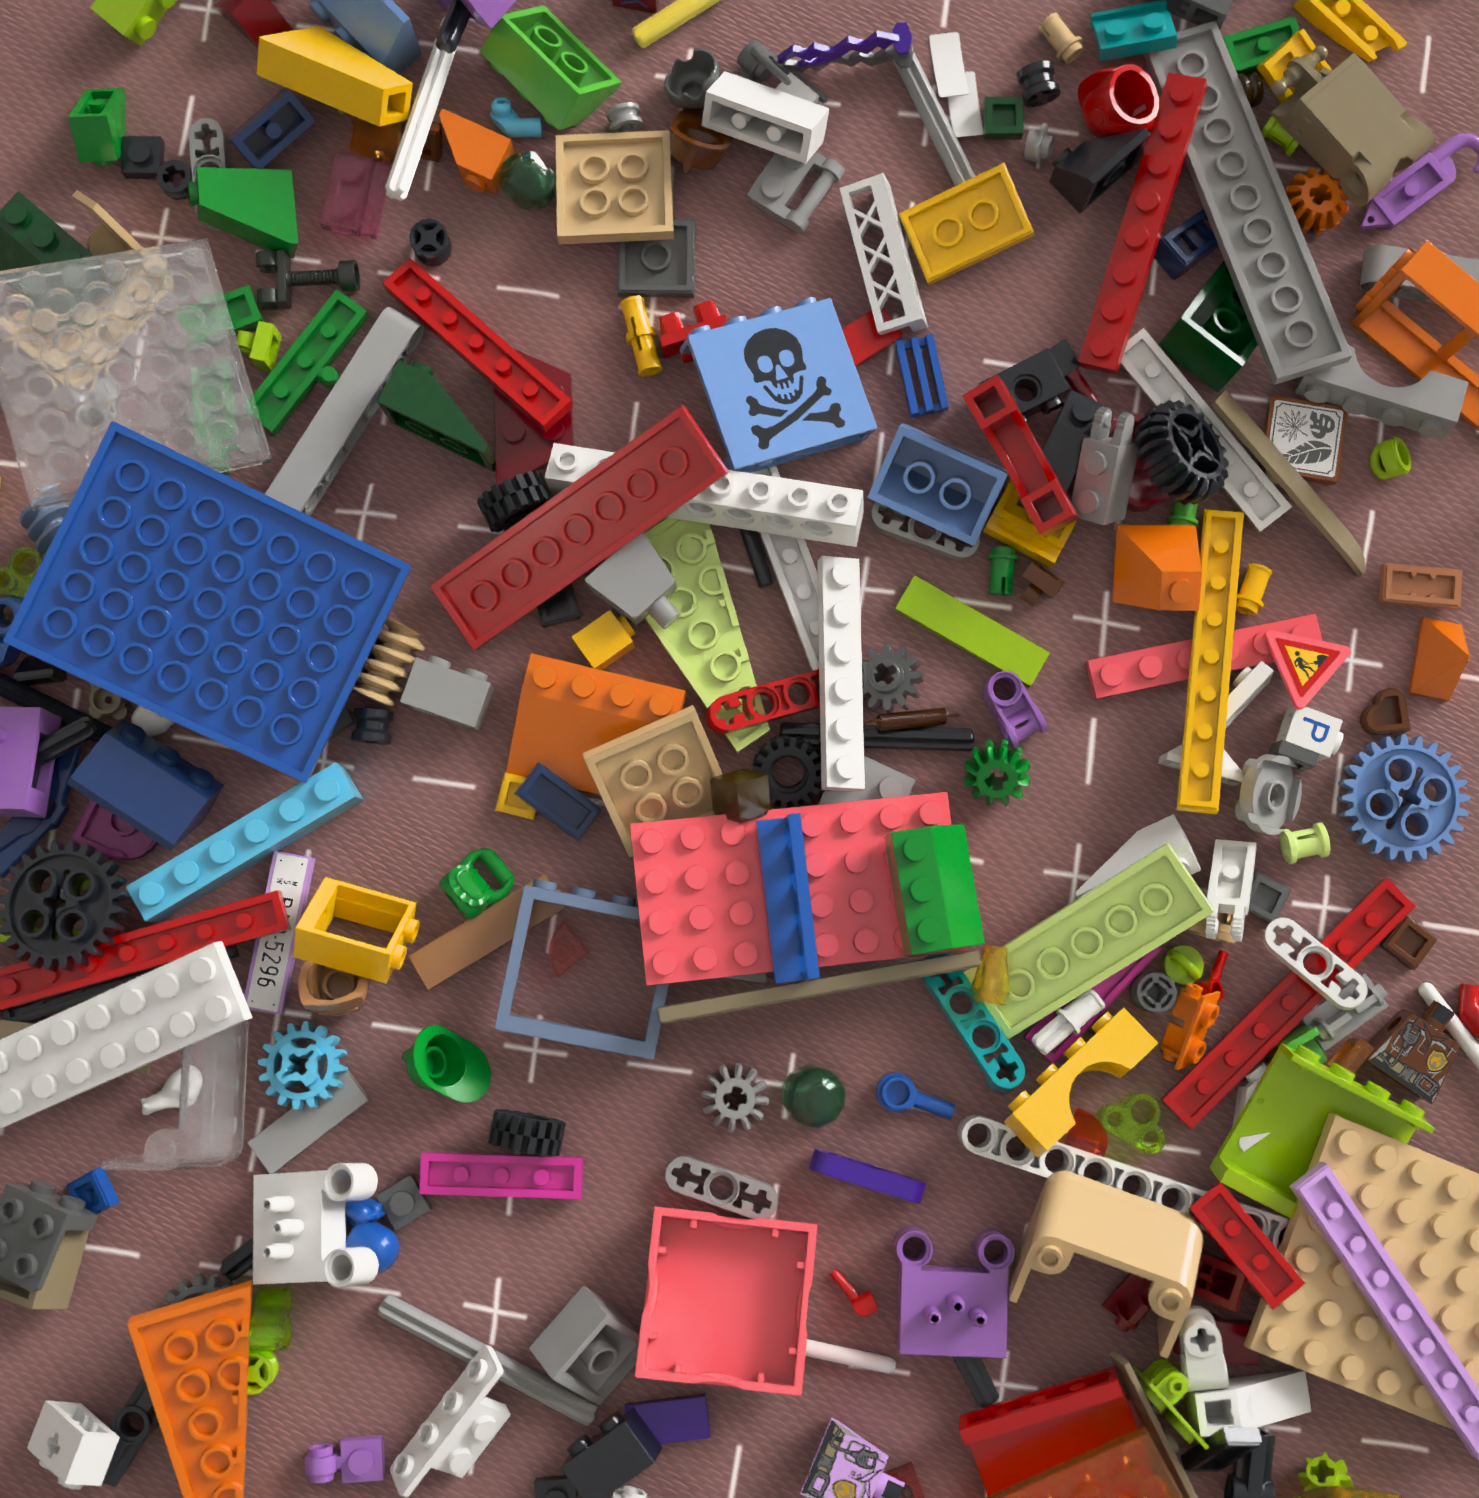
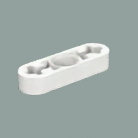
(1346, 973)

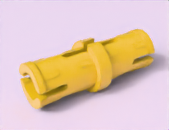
(641, 336)

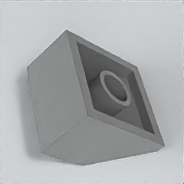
(588, 1346)

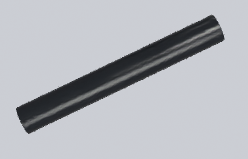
(756, 558)

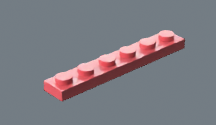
(1170, 662)

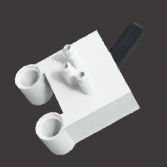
(303, 1229)

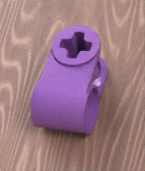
(1014, 710)

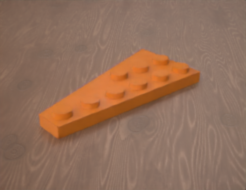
(198, 1384)

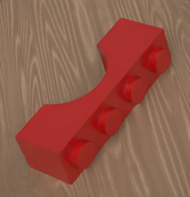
(1021, 456)

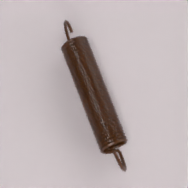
(911, 719)

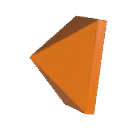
(1438, 659)

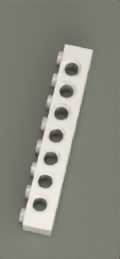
(743, 500)

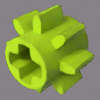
(1324, 1473)

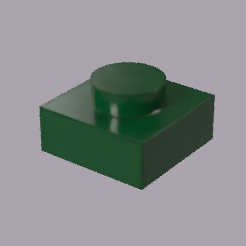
(1003, 118)

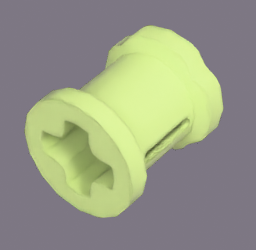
(1305, 843)

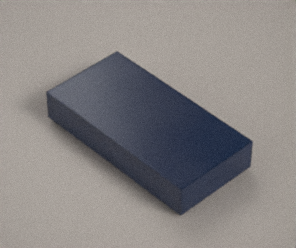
(557, 801)

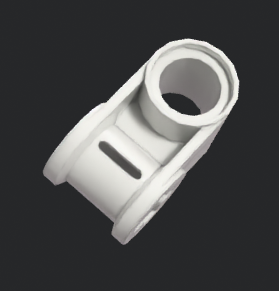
(1202, 1354)

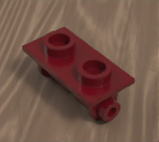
(1129, 1301)

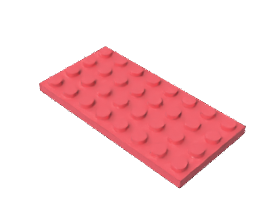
(706, 895)

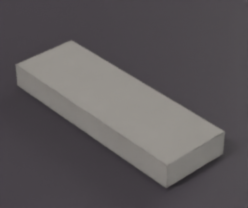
(302, 1128)

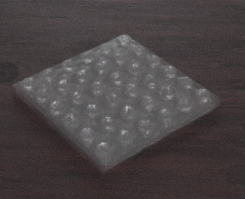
(128, 343)

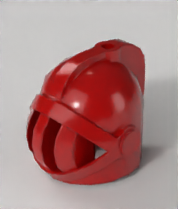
(1118, 101)

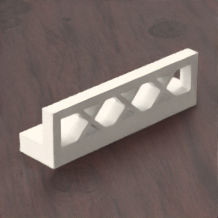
(898, 253)

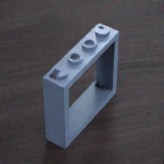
(560, 1032)

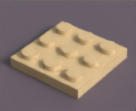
(614, 187)
(655, 773)

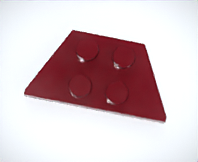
(518, 440)

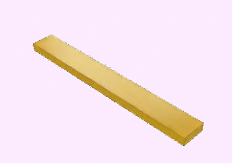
(1210, 663)

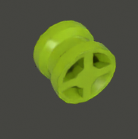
(268, 1363)

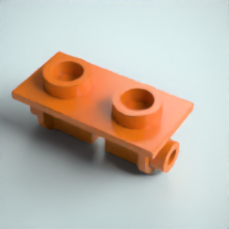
(1186, 1042)

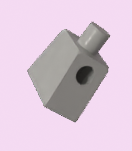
(636, 583)

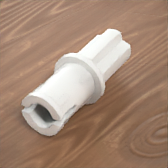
(1068, 1021)

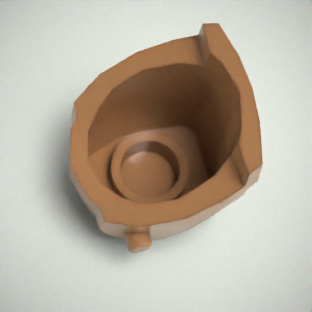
(331, 990)

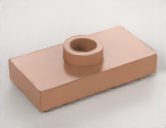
(1420, 586)

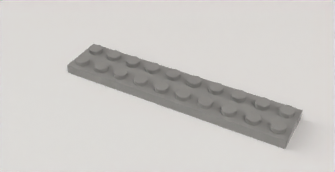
(1252, 214)

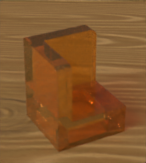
(374, 141)

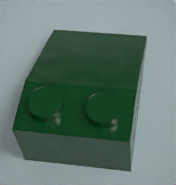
(1212, 333)
(423, 407)

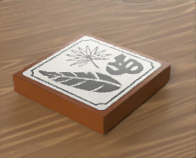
(1307, 436)

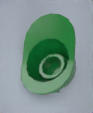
(447, 1065)

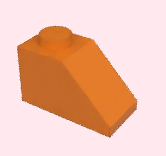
(476, 151)

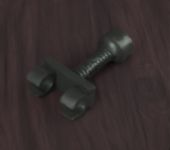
(345, 275)

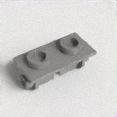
(1337, 1023)

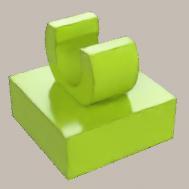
(261, 346)

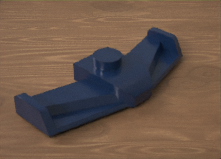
(22, 833)

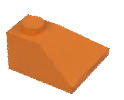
(1157, 567)

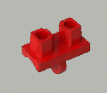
(674, 334)

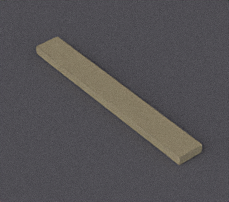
(818, 986)

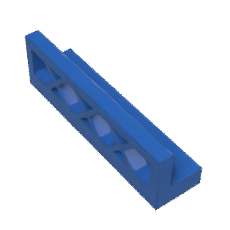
(787, 899)

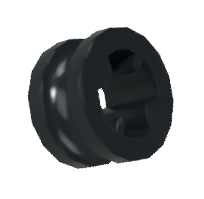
(164, 175)

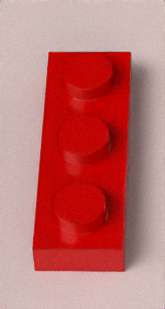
(1246, 1246)

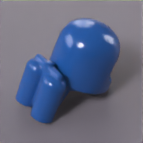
(371, 1234)

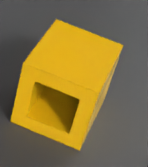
(605, 640)

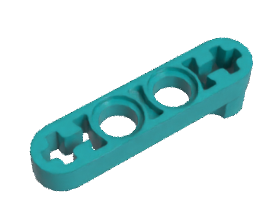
(967, 1023)

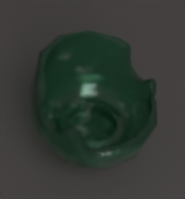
(813, 1096)

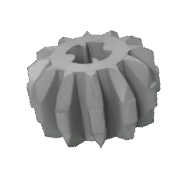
(744, 1107)

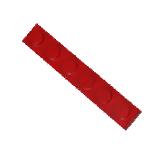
(478, 345)

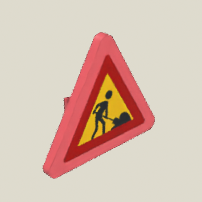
(1304, 663)

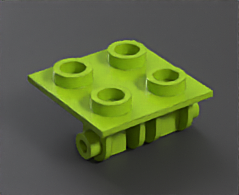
(1164, 1388)

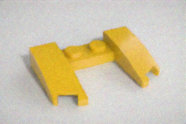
(1351, 25)

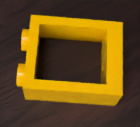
(363, 907)

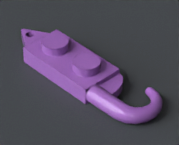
(1417, 184)

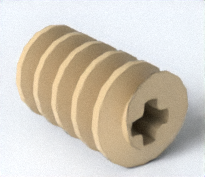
(388, 663)

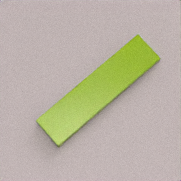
(971, 631)

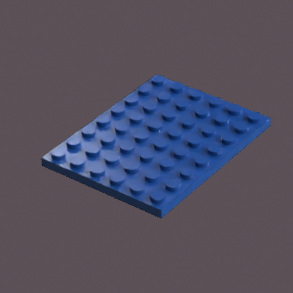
(207, 602)

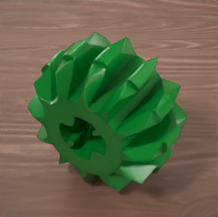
(997, 787)

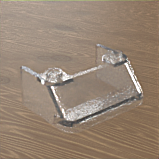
(209, 1109)

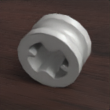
(624, 117)

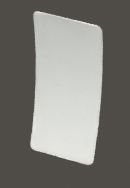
(948, 64)
(965, 110)

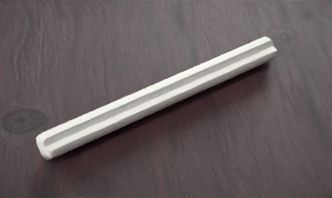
(418, 123)

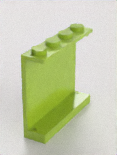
(1294, 1106)

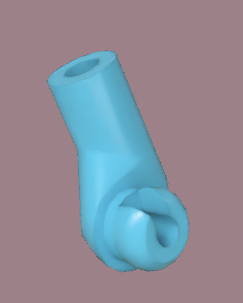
(510, 123)

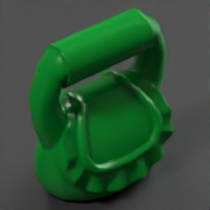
(469, 890)

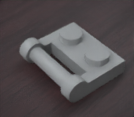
(781, 182)

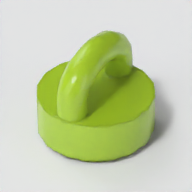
(1394, 457)
(1183, 964)

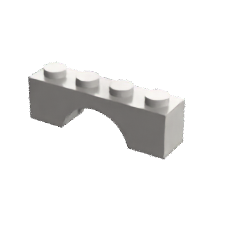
(1426, 406)

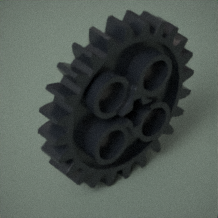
(27, 903)

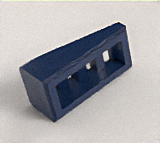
(1173, 253)

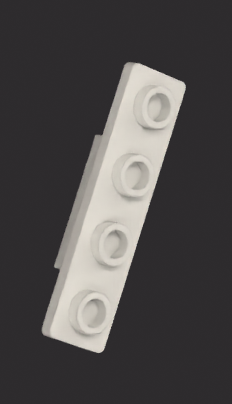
(456, 1428)

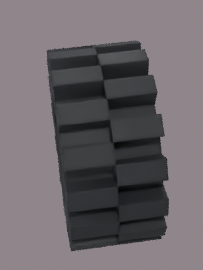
(513, 500)
(803, 752)
(526, 1132)

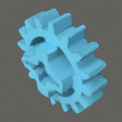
(291, 1053)

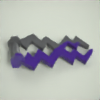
(900, 39)

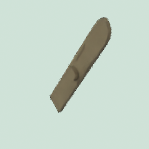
(1284, 474)
(1161, 1437)

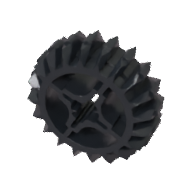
(1181, 452)

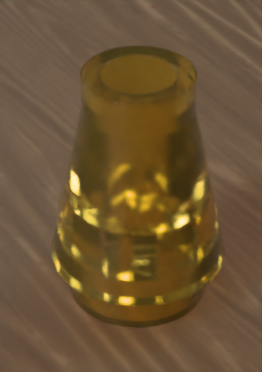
(991, 976)

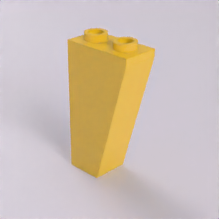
(334, 74)

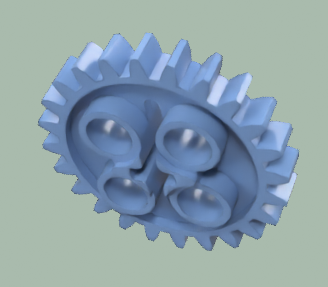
(1433, 817)

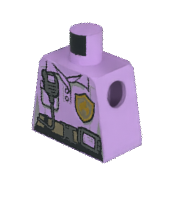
(849, 1468)

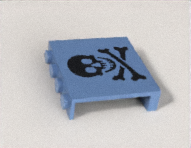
(781, 385)

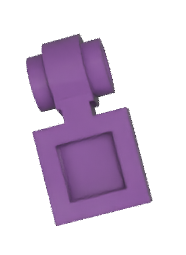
(359, 1460)

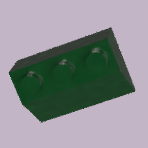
(32, 237)

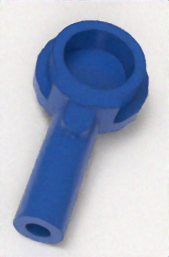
(897, 1093)

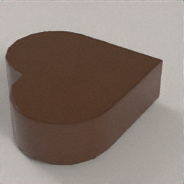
(1386, 714)

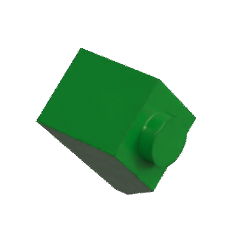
(99, 125)

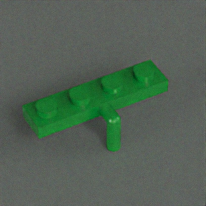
(309, 361)

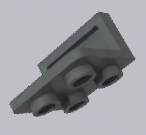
(33, 1228)

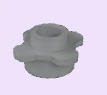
(1039, 146)

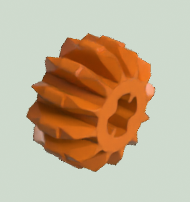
(1330, 200)

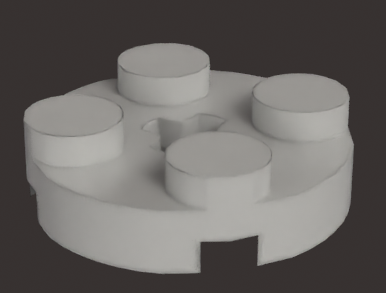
(1259, 779)

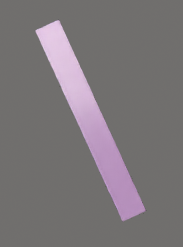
(1392, 1300)

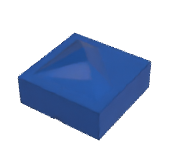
(94, 1190)

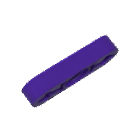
(867, 1175)

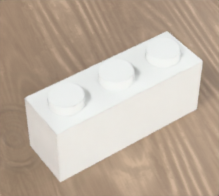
(765, 117)

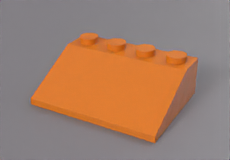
(576, 709)

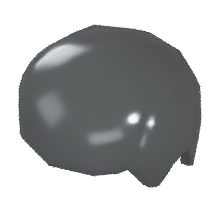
(691, 79)

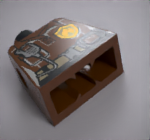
(1416, 1050)

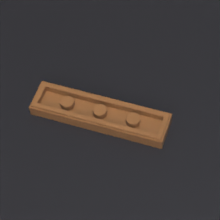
(477, 938)

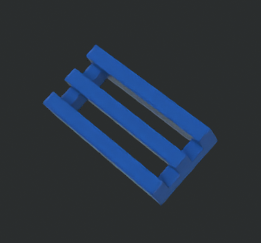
(915, 345)

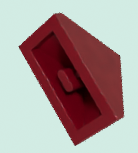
(253, 18)
(1220, 1282)

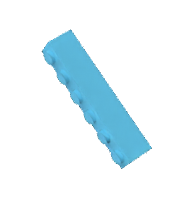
(244, 843)

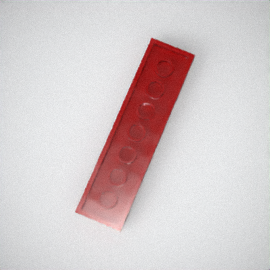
(579, 527)

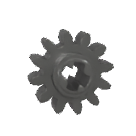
(899, 668)

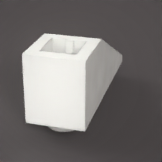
(1140, 845)
(1249, 1402)

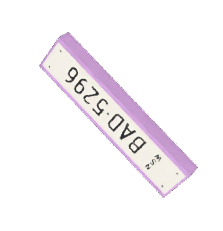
(273, 954)

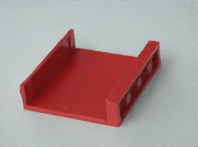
(1046, 1427)

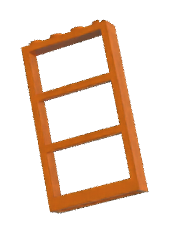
(1405, 340)

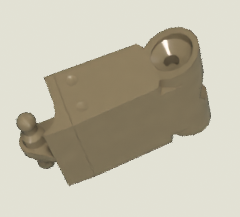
(1349, 123)

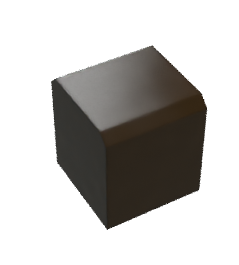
(740, 795)

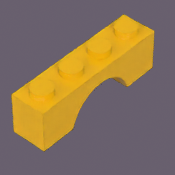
(1046, 1114)

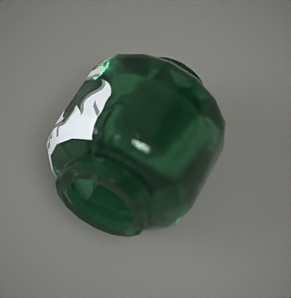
(527, 180)

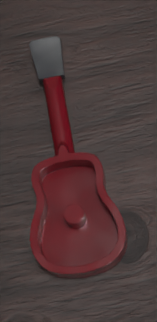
(1142, 493)

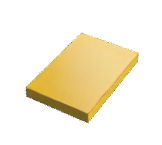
(966, 224)

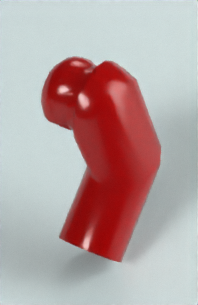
(1469, 1007)

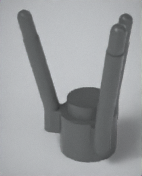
(762, 63)

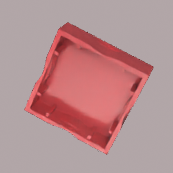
(726, 1301)

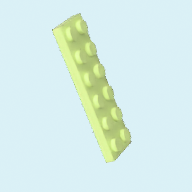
(1097, 937)

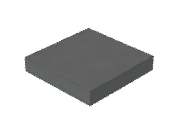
(659, 266)

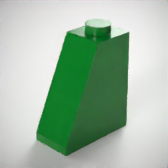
(248, 204)

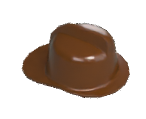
(695, 144)

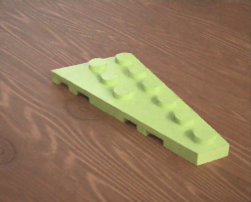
(707, 634)

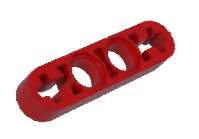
(780, 703)

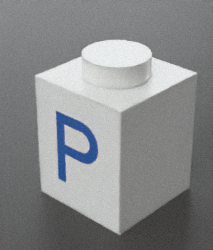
(1312, 731)

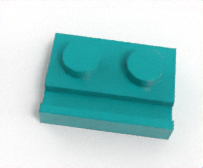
(1133, 30)

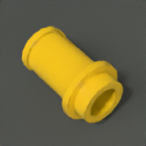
(1252, 589)

